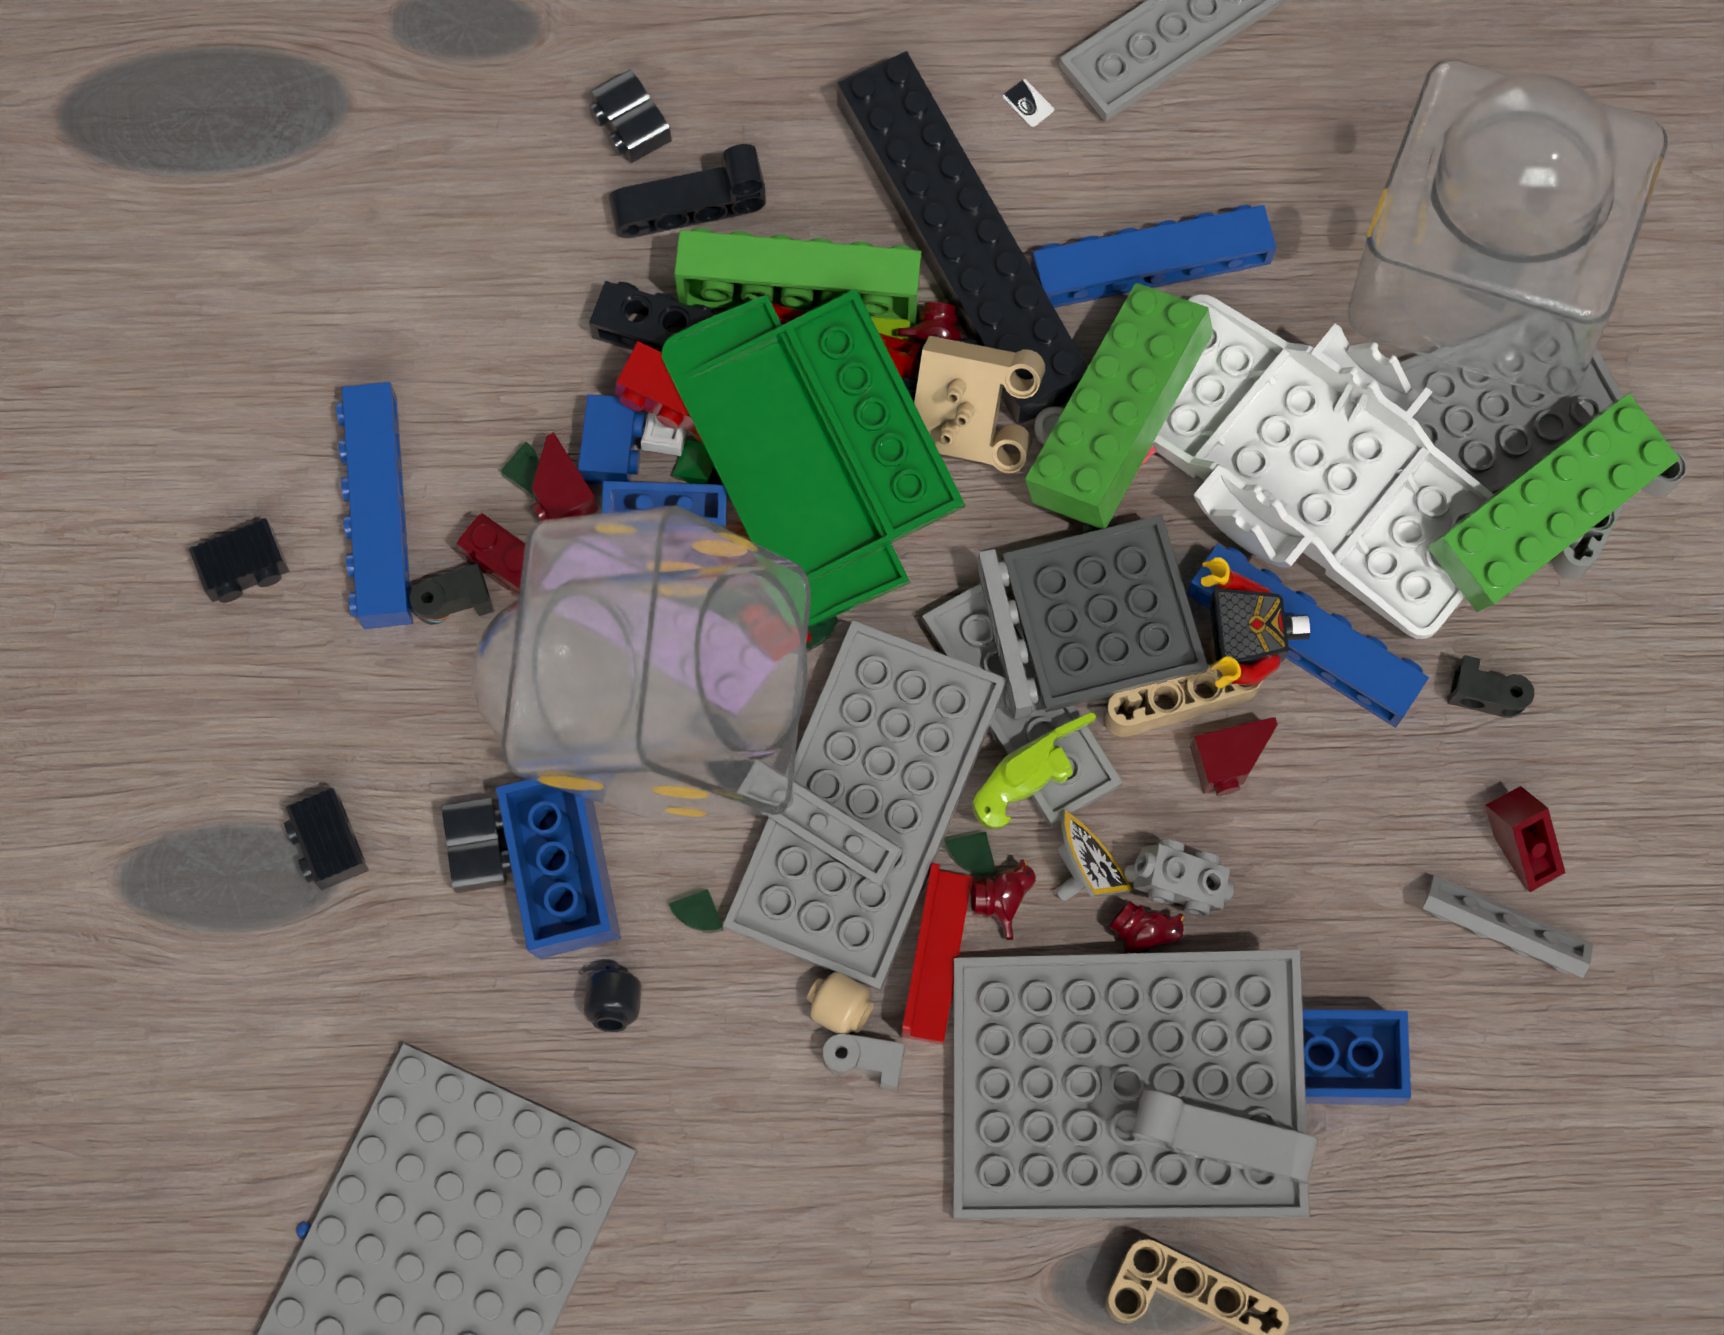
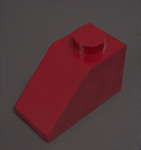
(559, 485)
(1229, 755)
(1526, 837)

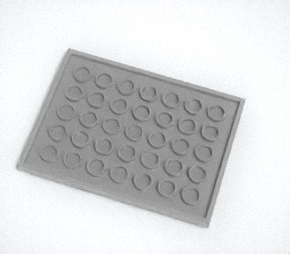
(1058, 1067)
(452, 1214)

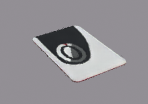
(1028, 103)

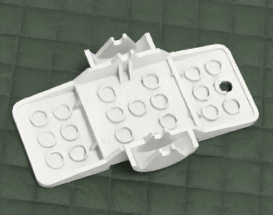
(1321, 462)

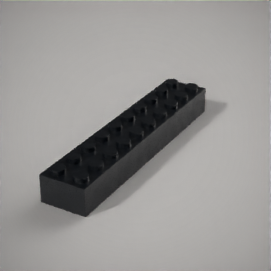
(958, 227)

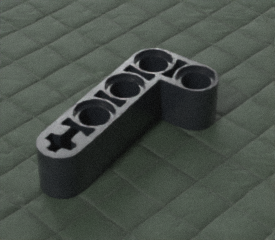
(691, 197)

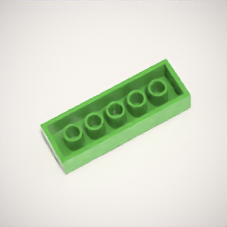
(796, 274)
(1119, 406)
(1553, 503)

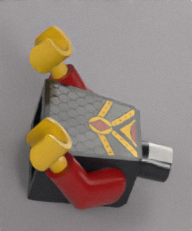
(1248, 626)

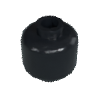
(612, 998)

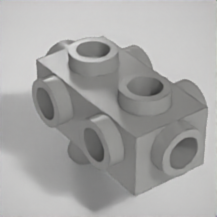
(1181, 877)

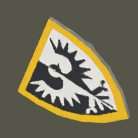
(1088, 863)

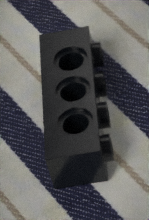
(621, 300)

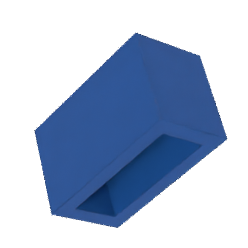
(609, 441)

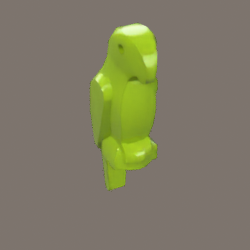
(1025, 774)

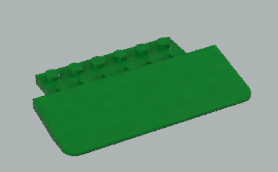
(814, 442)

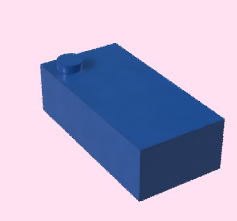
(557, 868)
(1356, 1057)

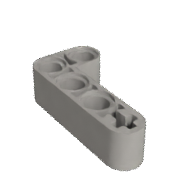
(1596, 538)
(1223, 1138)

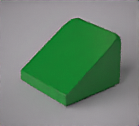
(695, 464)

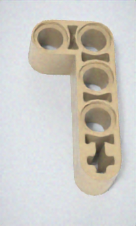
(1185, 700)
(1202, 1297)

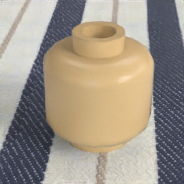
(840, 1003)

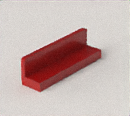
(934, 958)

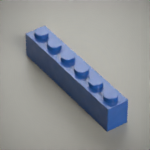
(1155, 255)
(376, 506)
(1334, 652)

